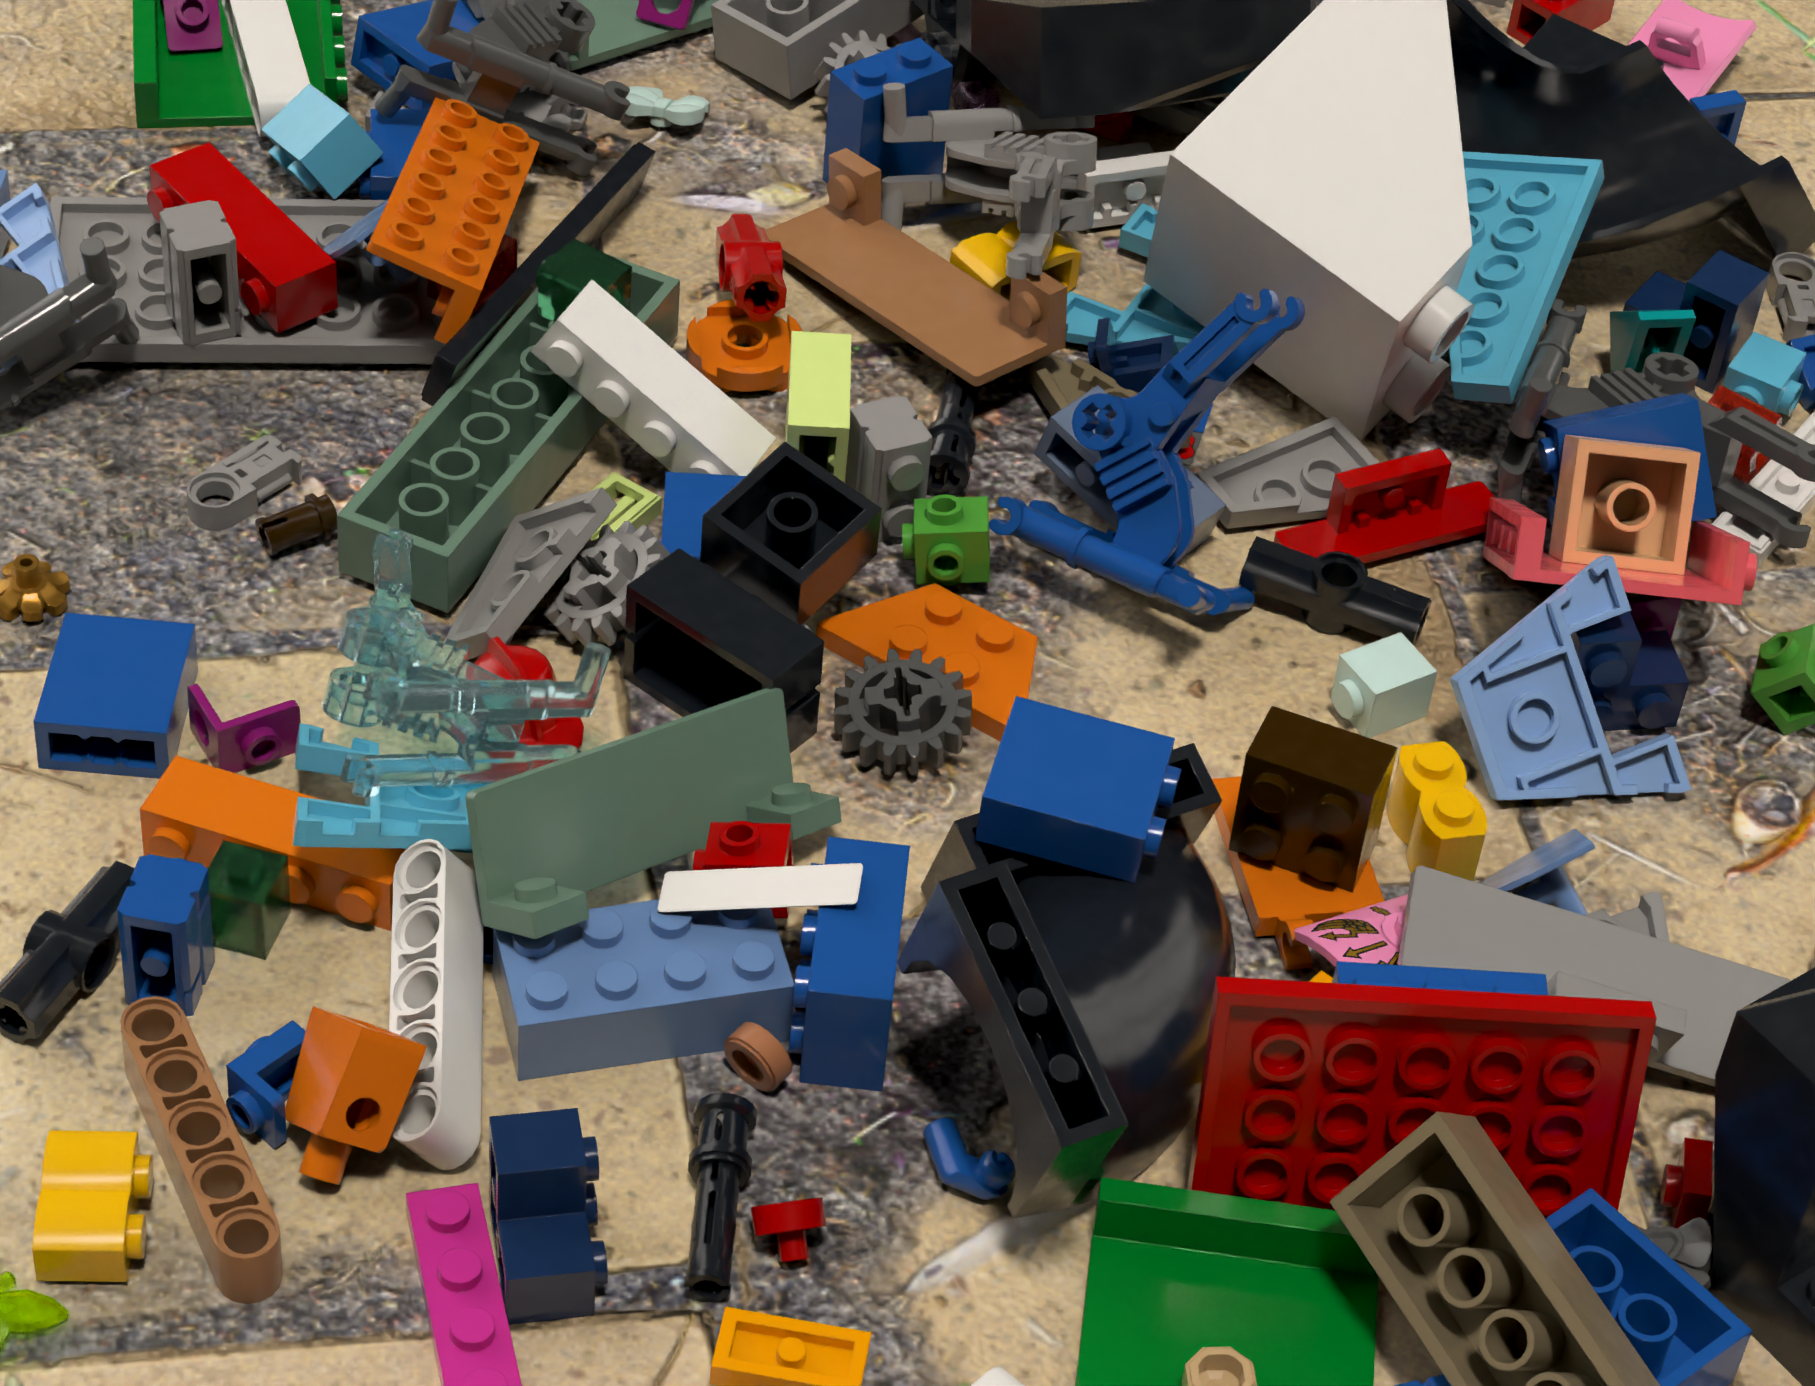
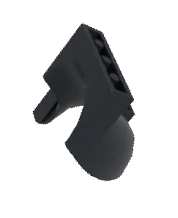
(1658, 153)
(1085, 991)

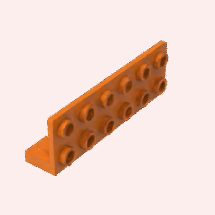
(454, 205)

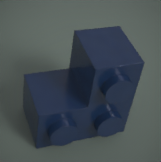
(1726, 306)
(1631, 674)
(544, 1215)

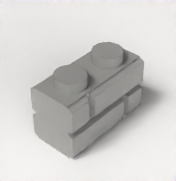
(200, 272)
(889, 459)

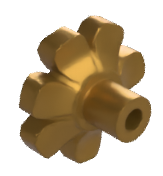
(30, 588)

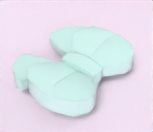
(665, 111)

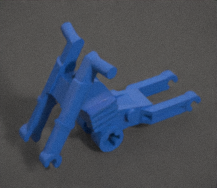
(1144, 471)

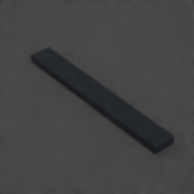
(583, 223)

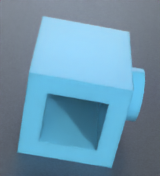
(1767, 373)

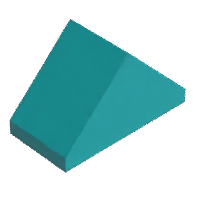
(1645, 332)

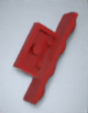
(1393, 510)

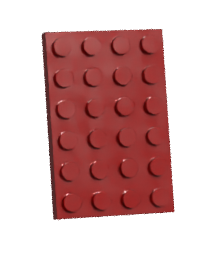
(1332, 1076)

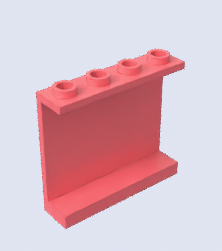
(1715, 571)

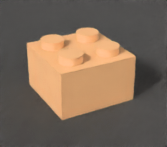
(1624, 504)

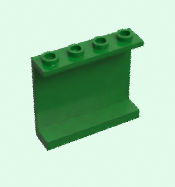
(208, 85)
(1223, 1272)

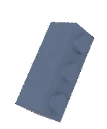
(1075, 467)

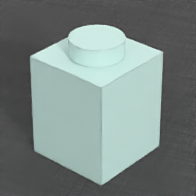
(1383, 685)

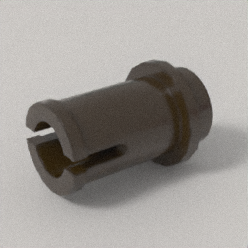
(298, 524)

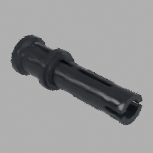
(952, 437)
(719, 1169)

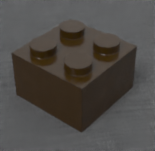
(1312, 798)

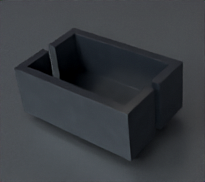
(710, 642)

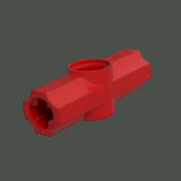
(751, 267)

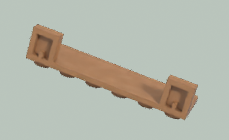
(914, 288)

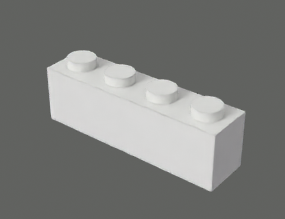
(650, 389)

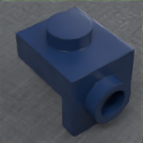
(1132, 362)

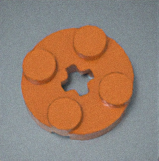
(715, 353)

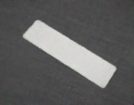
(760, 887)

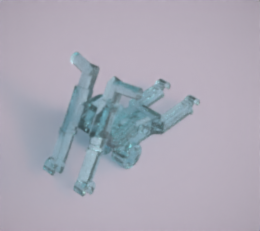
(433, 689)

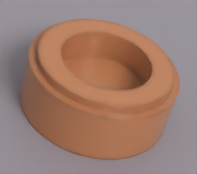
(757, 1057)

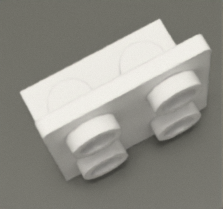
(1124, 180)

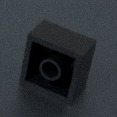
(790, 533)

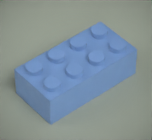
(639, 987)

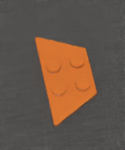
(982, 646)

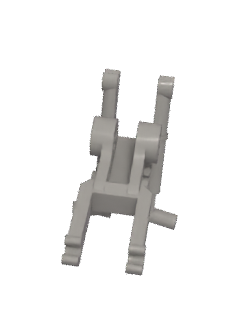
(1006, 173)

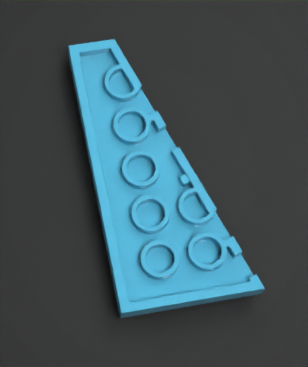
(1523, 233)

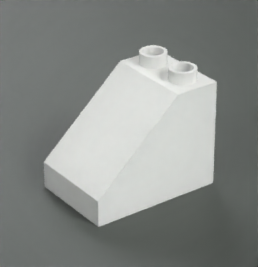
(1338, 188)

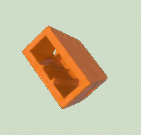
(348, 1089)

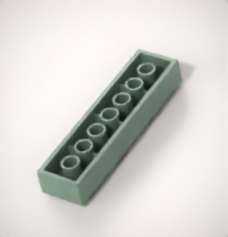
(484, 453)

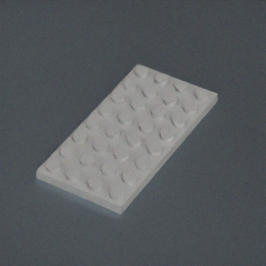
(374, 315)

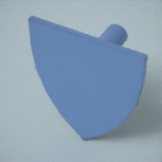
(363, 231)
(1546, 865)

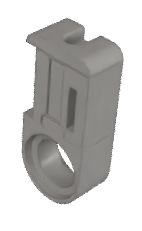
(1793, 297)
(245, 479)

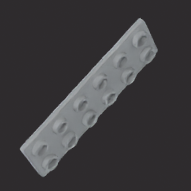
(1485, 928)

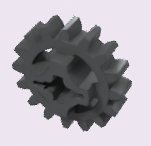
(903, 711)

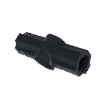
(1333, 591)
(64, 955)

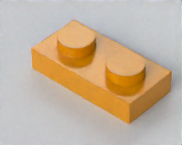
(786, 1352)

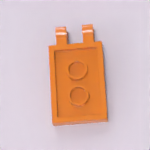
(1284, 899)

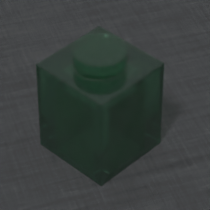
(571, 269)
(248, 898)

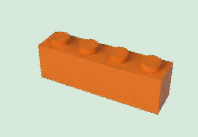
(203, 805)

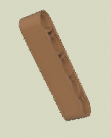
(202, 1150)

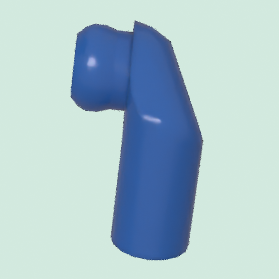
(979, 1177)

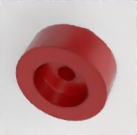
(789, 1223)

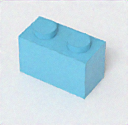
(320, 143)

